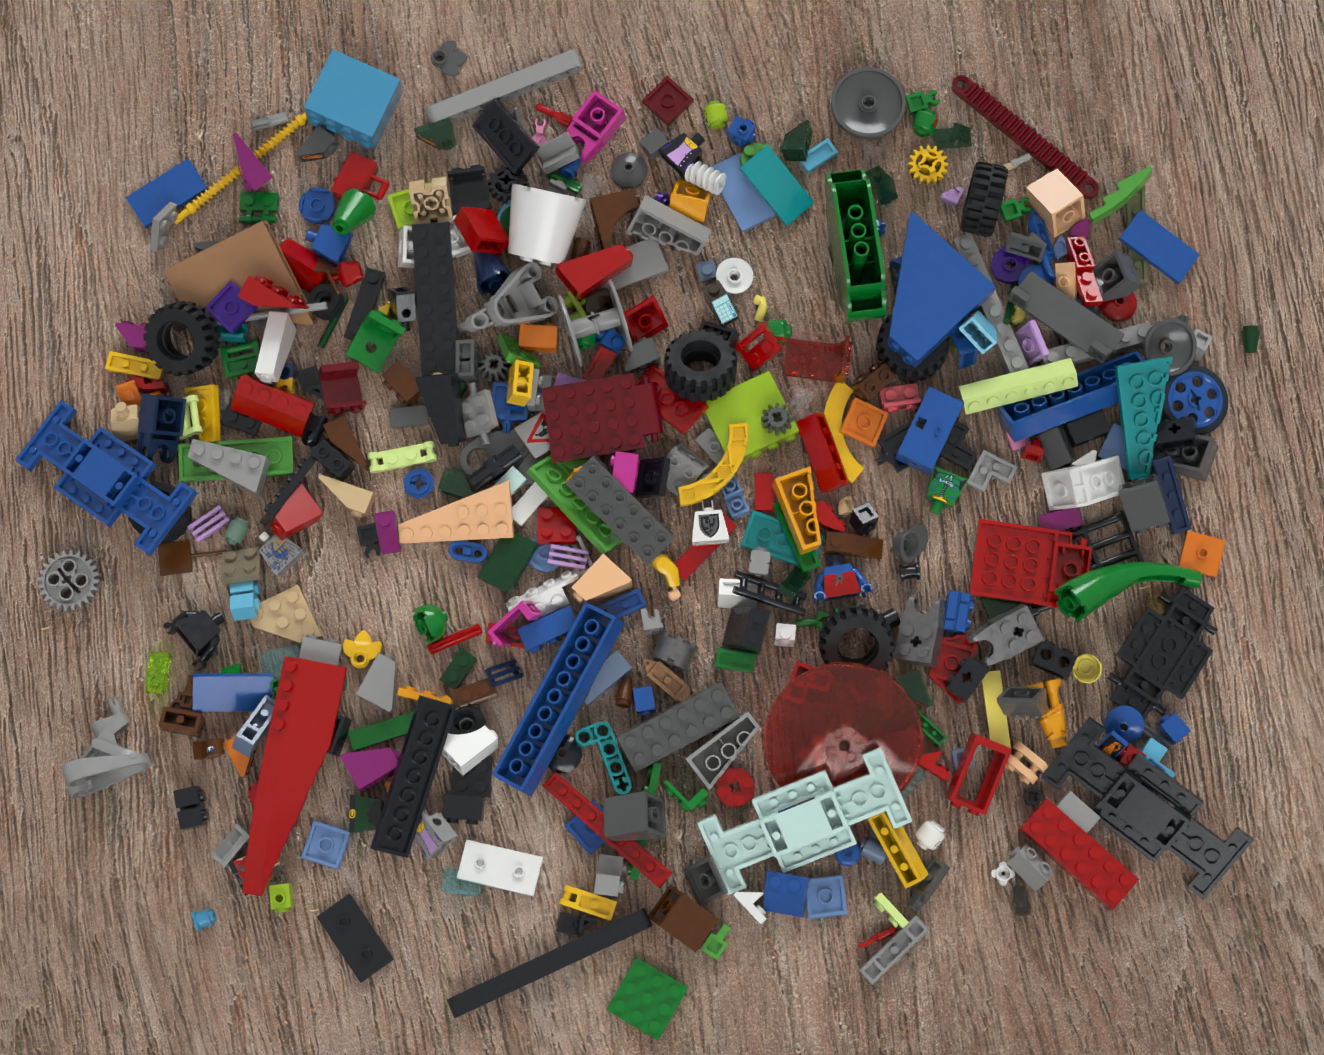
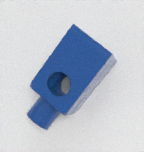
(329, 243)

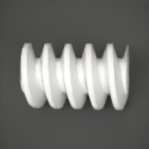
(705, 177)

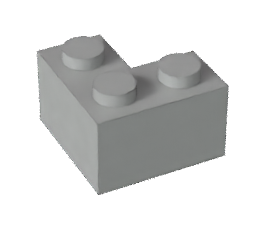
(609, 875)

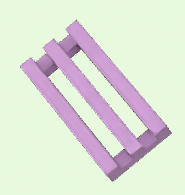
(191, 527)
(571, 550)

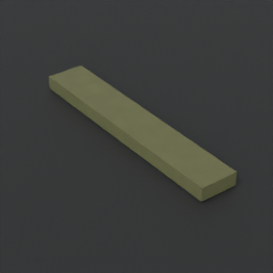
(1135, 204)

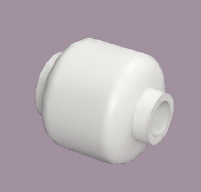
(930, 835)

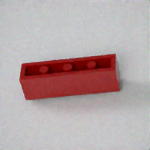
(822, 452)

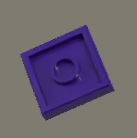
(229, 308)

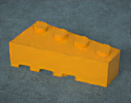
(799, 508)

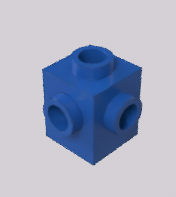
(742, 131)

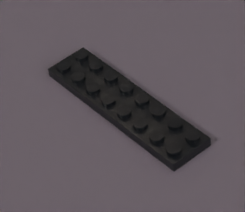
(435, 297)
(413, 776)

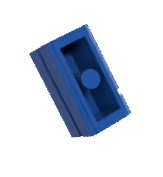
(956, 612)

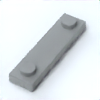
(893, 950)

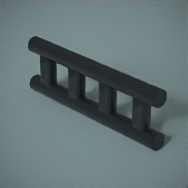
(760, 595)

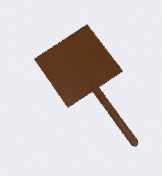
(177, 557)

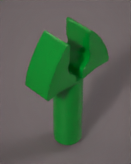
(812, 621)

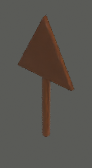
(323, 266)

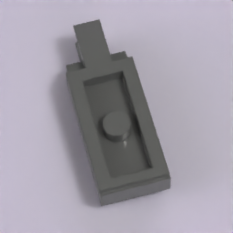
(924, 890)

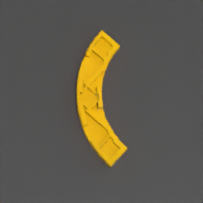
(834, 413)
(722, 472)

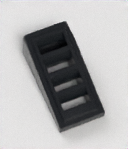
(734, 335)

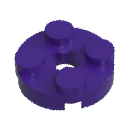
(1001, 272)

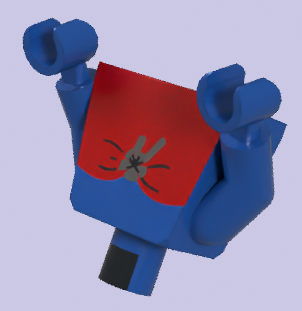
(840, 581)

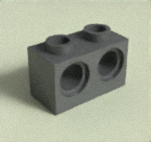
(467, 360)

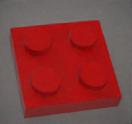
(554, 527)

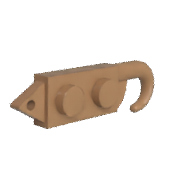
(667, 680)

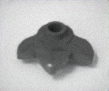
(451, 58)

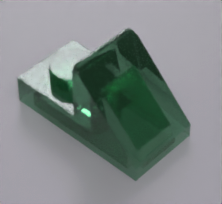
(952, 137)

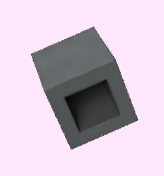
(653, 142)

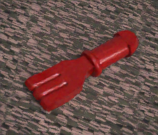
(560, 117)
(879, 935)

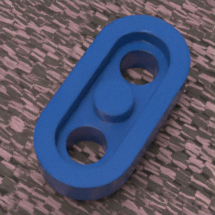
(468, 552)

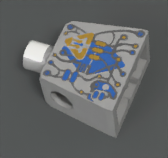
(279, 554)

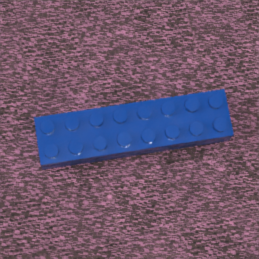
(1094, 392)

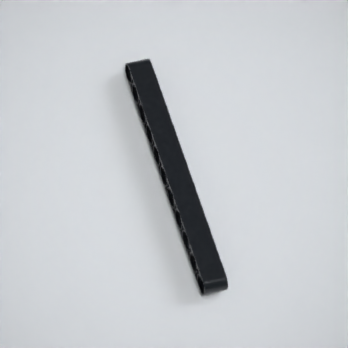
(549, 962)

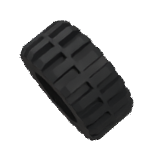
(984, 199)
(161, 346)
(895, 362)
(700, 384)
(857, 618)

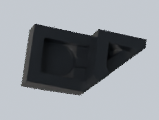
(310, 381)
(573, 923)

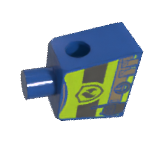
(962, 350)

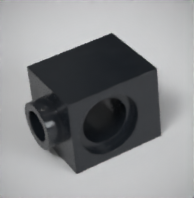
(863, 519)

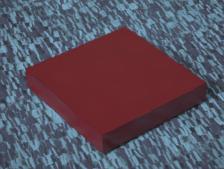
(667, 101)

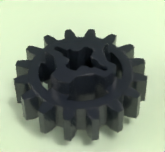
(503, 181)

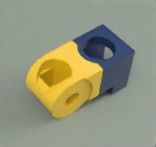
(287, 378)

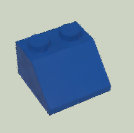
(785, 893)

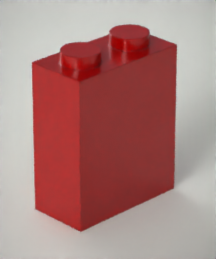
(481, 230)

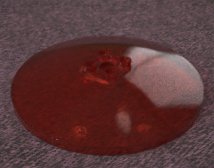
(838, 705)

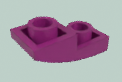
(1061, 519)

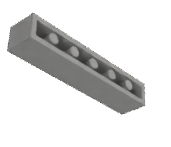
(1132, 339)

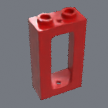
(991, 779)

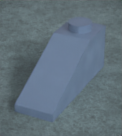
(611, 672)
(255, 727)

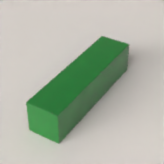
(931, 730)

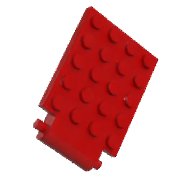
(1025, 562)

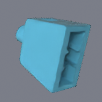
(977, 330)

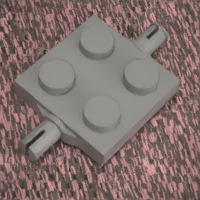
(479, 414)

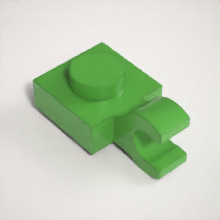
(715, 944)

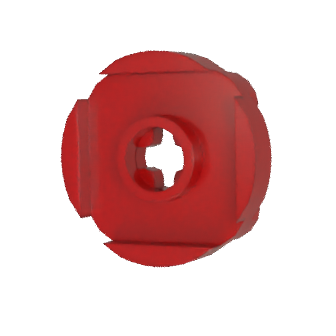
(740, 797)

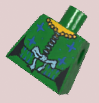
(943, 489)

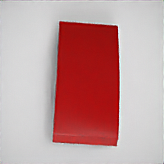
(145, 387)

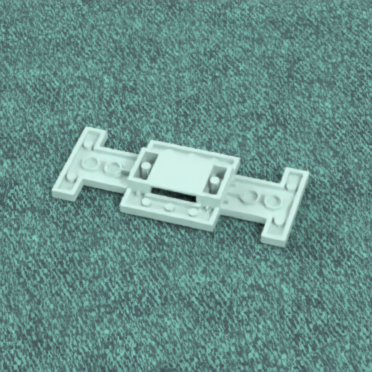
(809, 828)

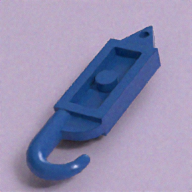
(1039, 228)

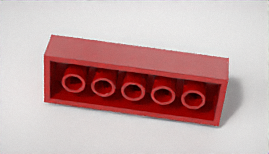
(1078, 854)

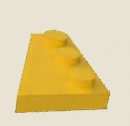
(208, 411)

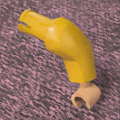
(667, 567)

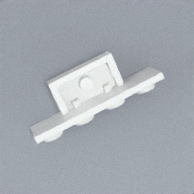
(548, 596)

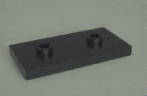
(506, 136)
(355, 938)

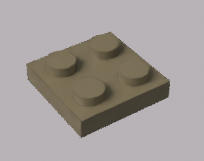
(241, 565)

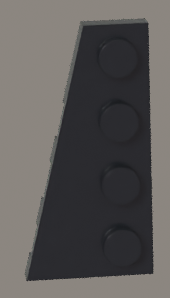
(282, 495)

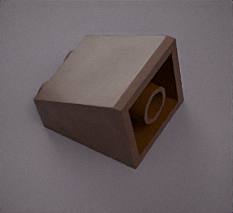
(683, 918)

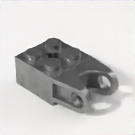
(920, 627)
(1000, 636)

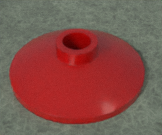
(1119, 312)

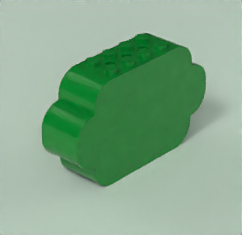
(855, 245)

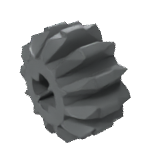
(494, 373)
(776, 426)

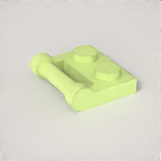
(189, 431)

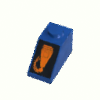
(1112, 743)

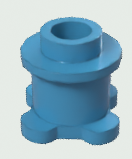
(203, 919)

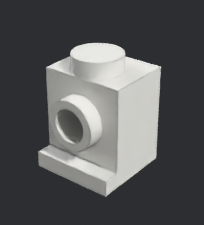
(785, 635)

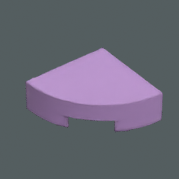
(952, 196)

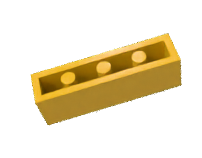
(899, 850)

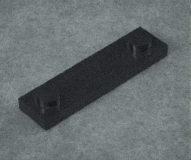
(365, 300)

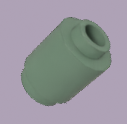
(236, 531)

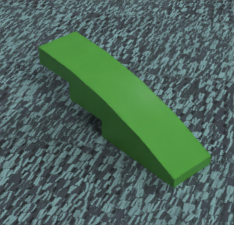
(1125, 191)

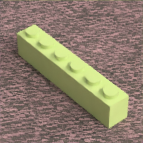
(1018, 386)

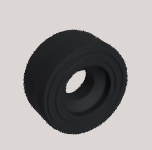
(336, 303)

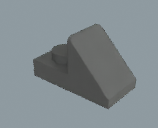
(1029, 247)

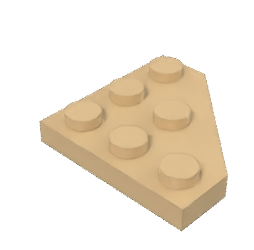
(287, 616)

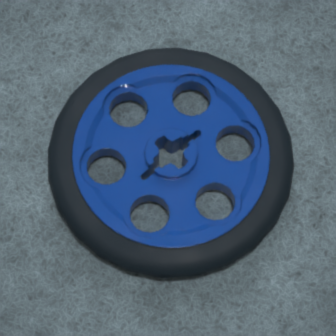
(1208, 380)

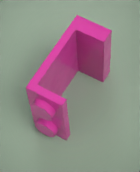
(527, 608)

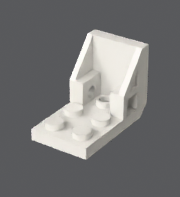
(1083, 484)

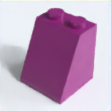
(371, 766)

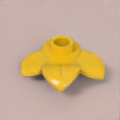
(362, 647)

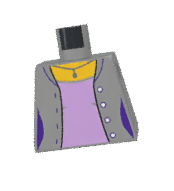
(434, 834)

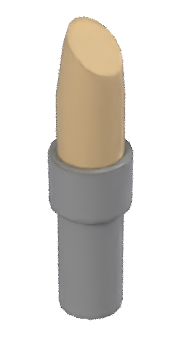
(1014, 163)

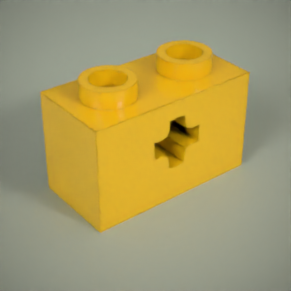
(520, 383)

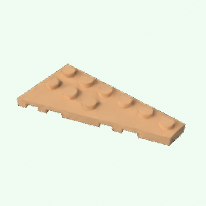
(471, 518)

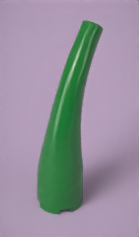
(1095, 588)

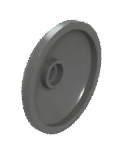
(1178, 341)

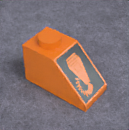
(242, 763)

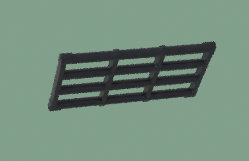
(1083, 530)

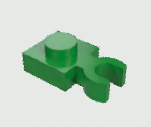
(919, 101)
(1013, 210)

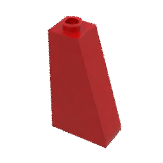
(593, 270)

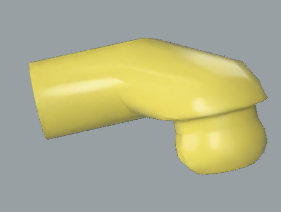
(762, 308)
(1018, 316)

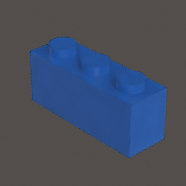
(546, 629)

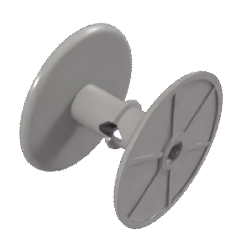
(607, 319)

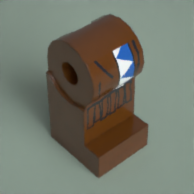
(208, 748)

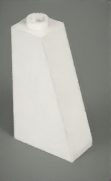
(275, 346)

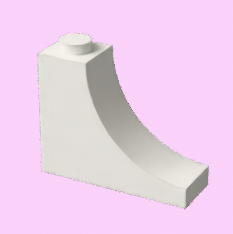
(470, 749)

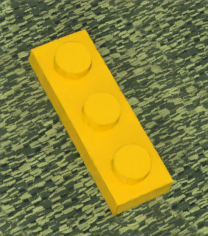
(133, 366)

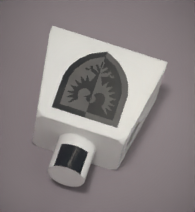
(709, 526)

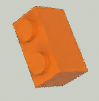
(538, 338)

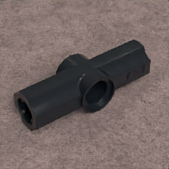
(494, 467)

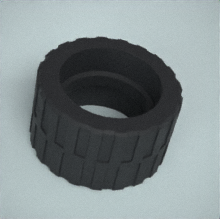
(182, 523)

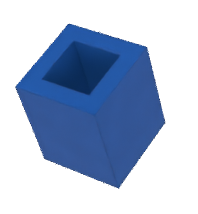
(644, 701)
(1173, 728)

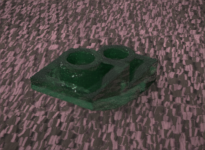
(793, 583)

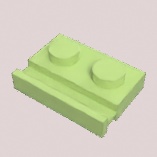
(884, 904)

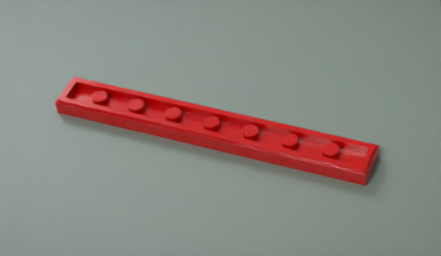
(594, 818)

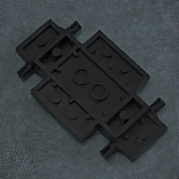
(1163, 653)

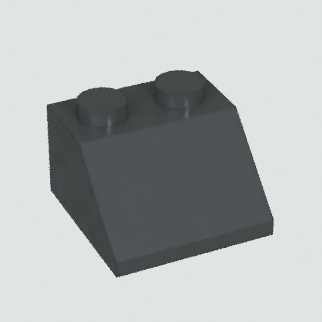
(1116, 276)
(1023, 702)

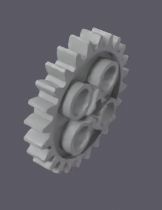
(56, 592)

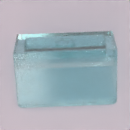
(454, 885)

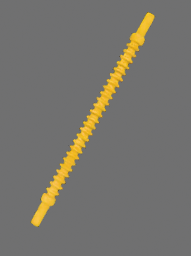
(191, 207)

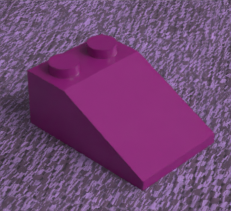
(250, 168)

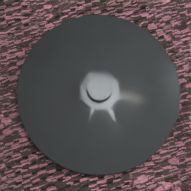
(868, 103)

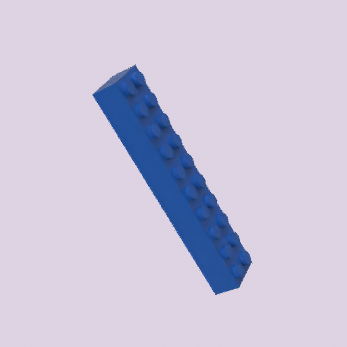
(558, 699)

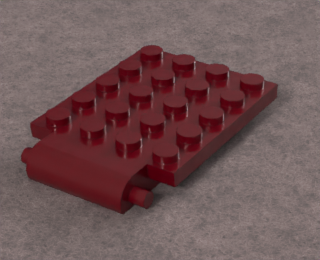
(601, 417)

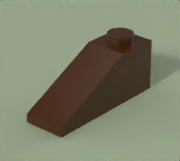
(342, 437)
(853, 545)

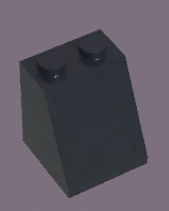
(746, 629)

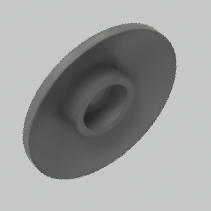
(628, 178)

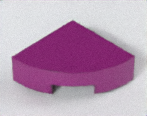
(1080, 229)

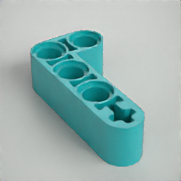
(608, 760)

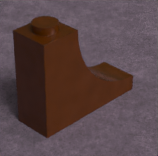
(609, 210)

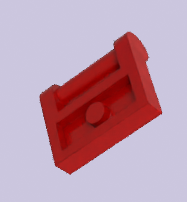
(762, 351)

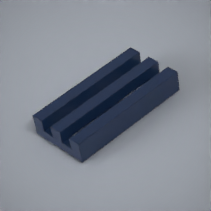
(515, 670)

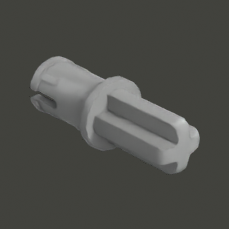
(270, 121)

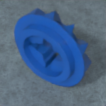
(413, 477)

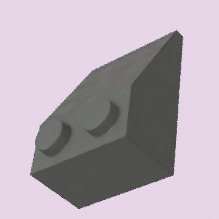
(1192, 461)

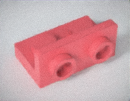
(900, 397)

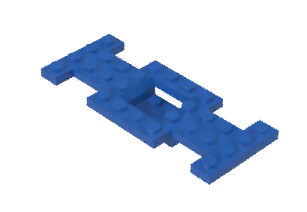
(111, 472)

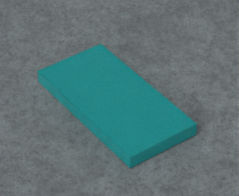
(776, 185)
(767, 533)

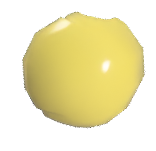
(1087, 668)

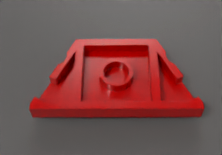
(951, 654)

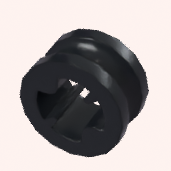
(1026, 796)

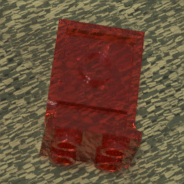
(818, 360)

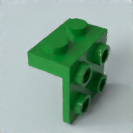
(697, 801)

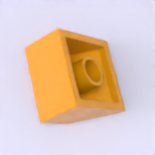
(690, 200)

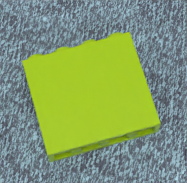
(746, 404)

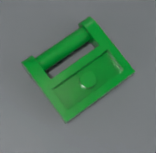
(241, 364)

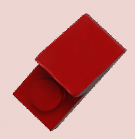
(928, 763)

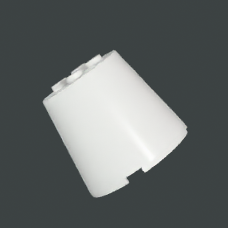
(542, 224)

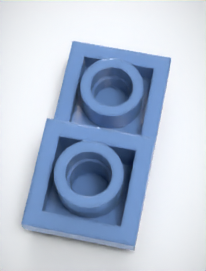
(734, 499)

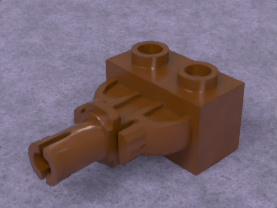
(179, 716)

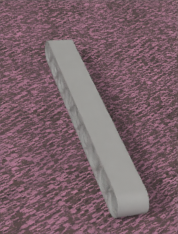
(506, 87)

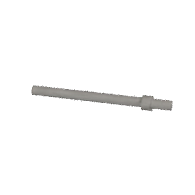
(264, 314)

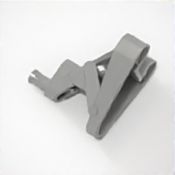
(524, 297)
(109, 761)

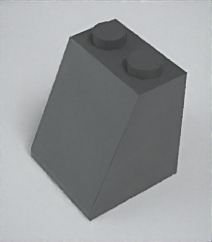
(1144, 504)
(634, 817)

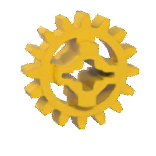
(924, 172)

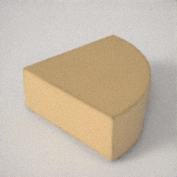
(846, 506)

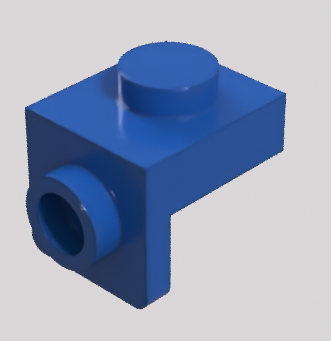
(611, 340)

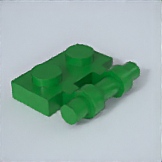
(260, 203)

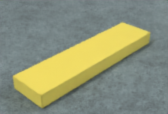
(996, 720)

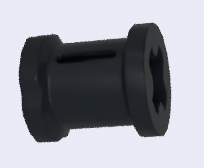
(909, 572)

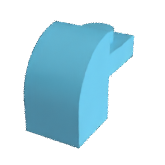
(1156, 752)

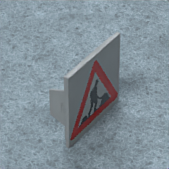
(535, 435)

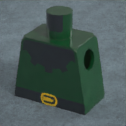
(364, 813)

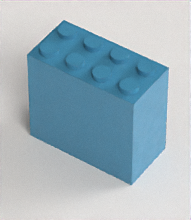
(353, 100)

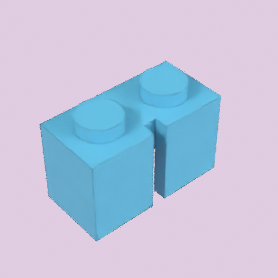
(244, 600)

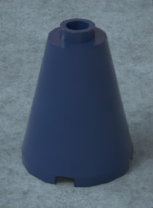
(489, 272)

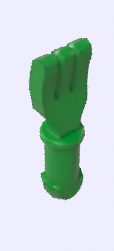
(571, 185)

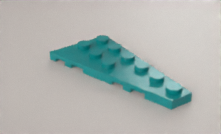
(1141, 404)

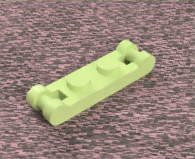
(402, 457)

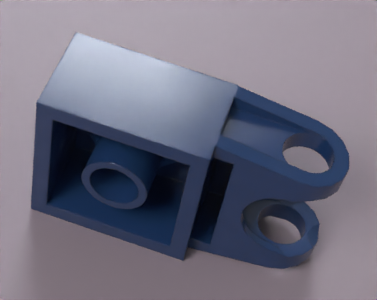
(160, 425)

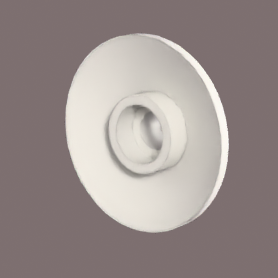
(738, 268)

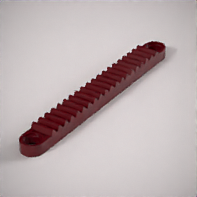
(1022, 134)

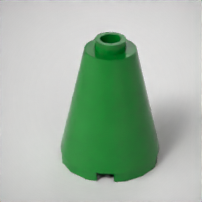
(353, 211)

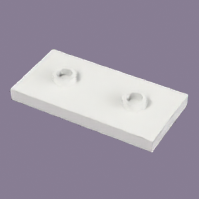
(499, 868)

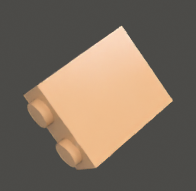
(1056, 202)
(601, 582)

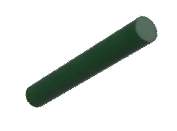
(1009, 308)
(330, 327)

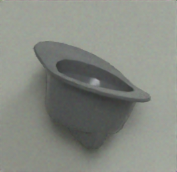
(910, 543)

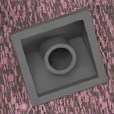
(705, 880)

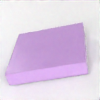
(1031, 343)

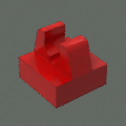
(1033, 452)

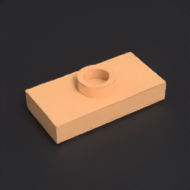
(1066, 279)

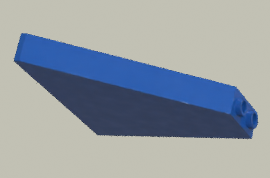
(932, 294)

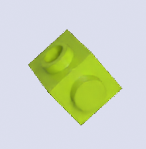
(281, 897)

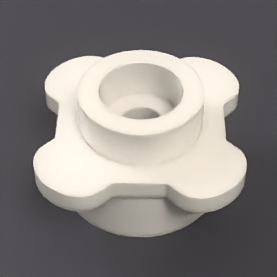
(1003, 868)

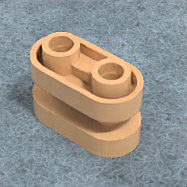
(1026, 775)

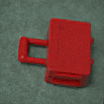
(359, 174)

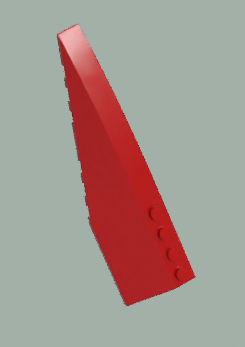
(293, 753)

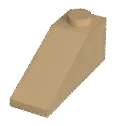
(354, 498)

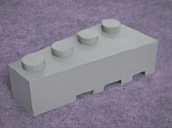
(668, 227)
(238, 466)
(719, 751)

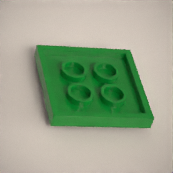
(647, 998)

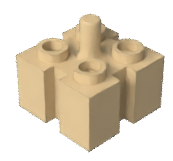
(431, 200)

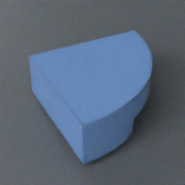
(1060, 248)

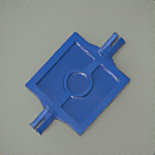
(505, 411)

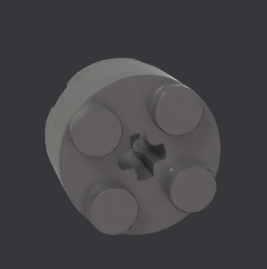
(674, 651)

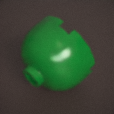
(430, 621)

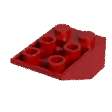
(263, 293)

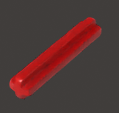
(454, 639)

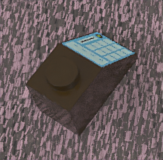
(719, 303)

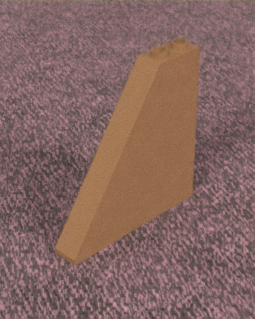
(234, 259)

